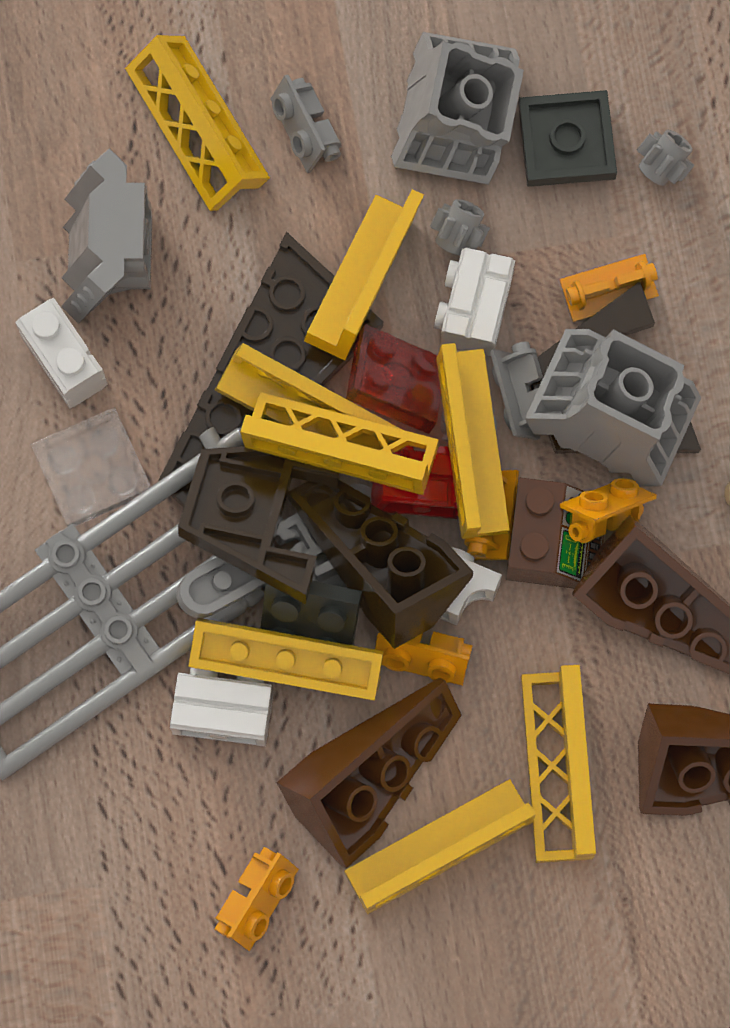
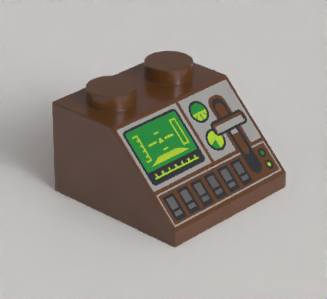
(540, 537)

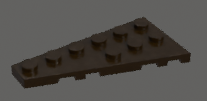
(277, 328)

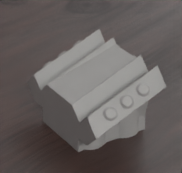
(458, 108)
(106, 236)
(615, 403)

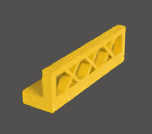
(209, 117)
(361, 274)
(254, 372)
(472, 442)
(338, 453)
(286, 659)
(576, 764)
(439, 846)

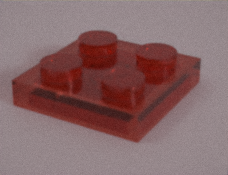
(395, 379)

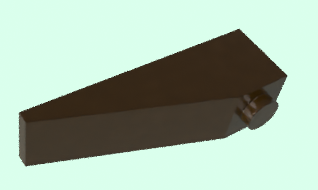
(401, 572)

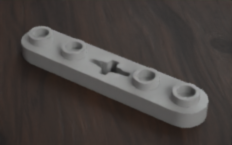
(220, 584)

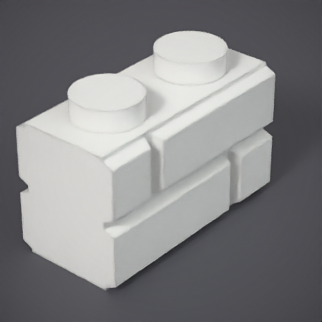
(476, 300)
(61, 353)
(221, 708)

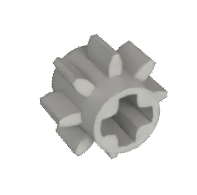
(665, 157)
(459, 226)

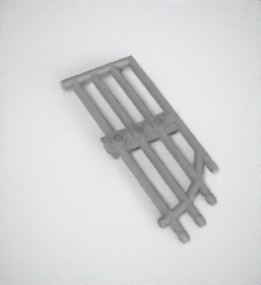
(98, 601)

